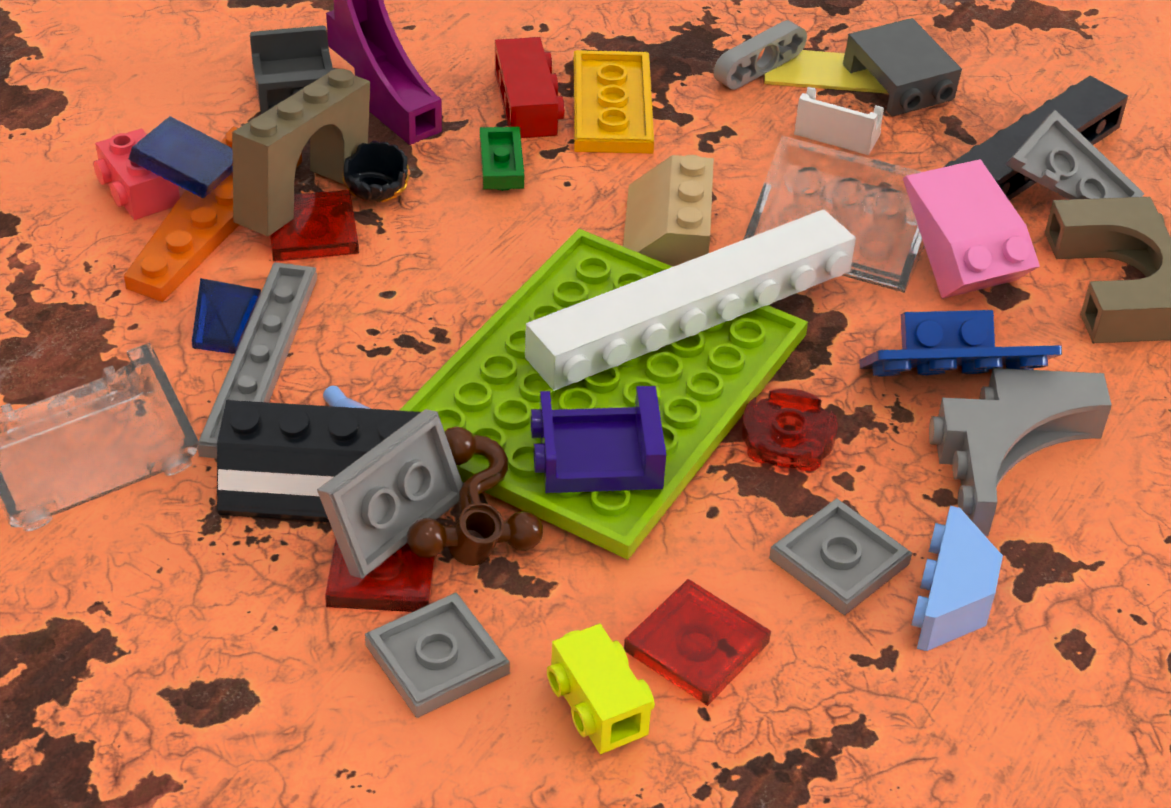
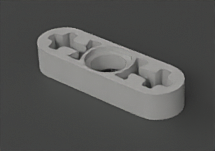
(740, 63)

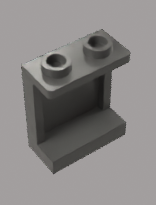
(288, 61)
(905, 64)

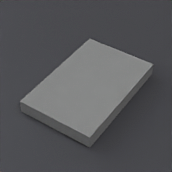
(389, 490)

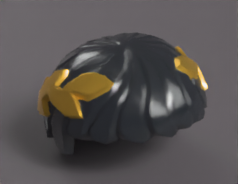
(376, 172)

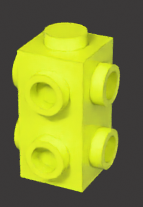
(600, 688)

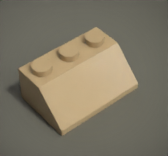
(671, 210)

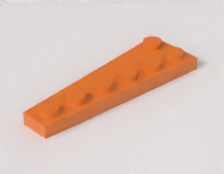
(184, 239)

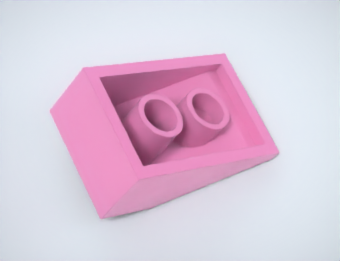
(969, 228)

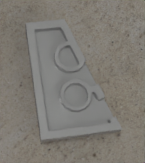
(1069, 163)

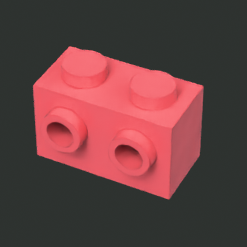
(130, 184)

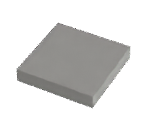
(840, 556)
(437, 654)

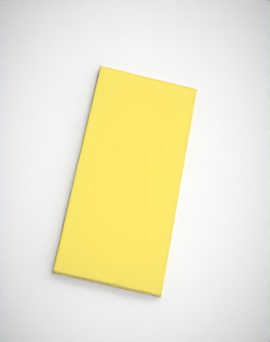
(822, 71)

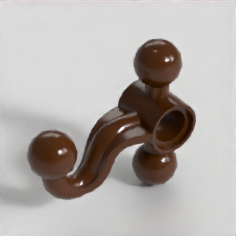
(521, 530)

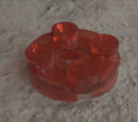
(772, 444)

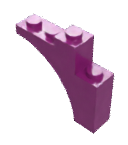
(398, 94)

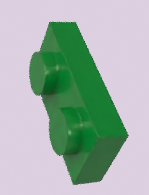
(501, 158)

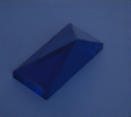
(222, 315)

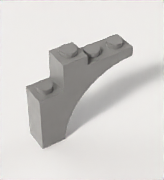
(1011, 421)

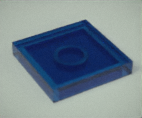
(184, 156)

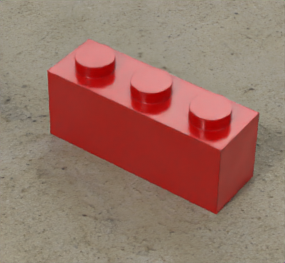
(528, 87)

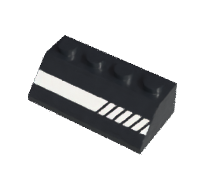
(282, 453)

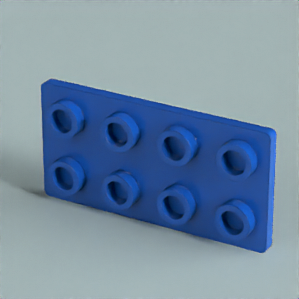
(952, 339)

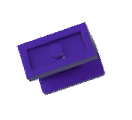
(600, 446)

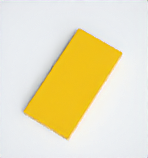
(612, 102)

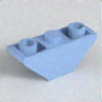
(959, 582)

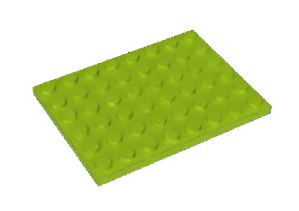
(698, 384)

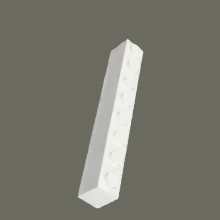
(687, 299)

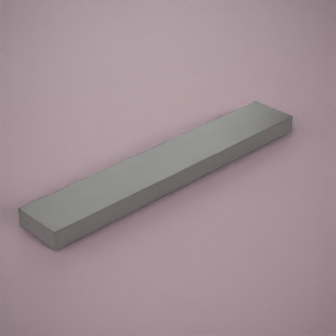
(263, 345)

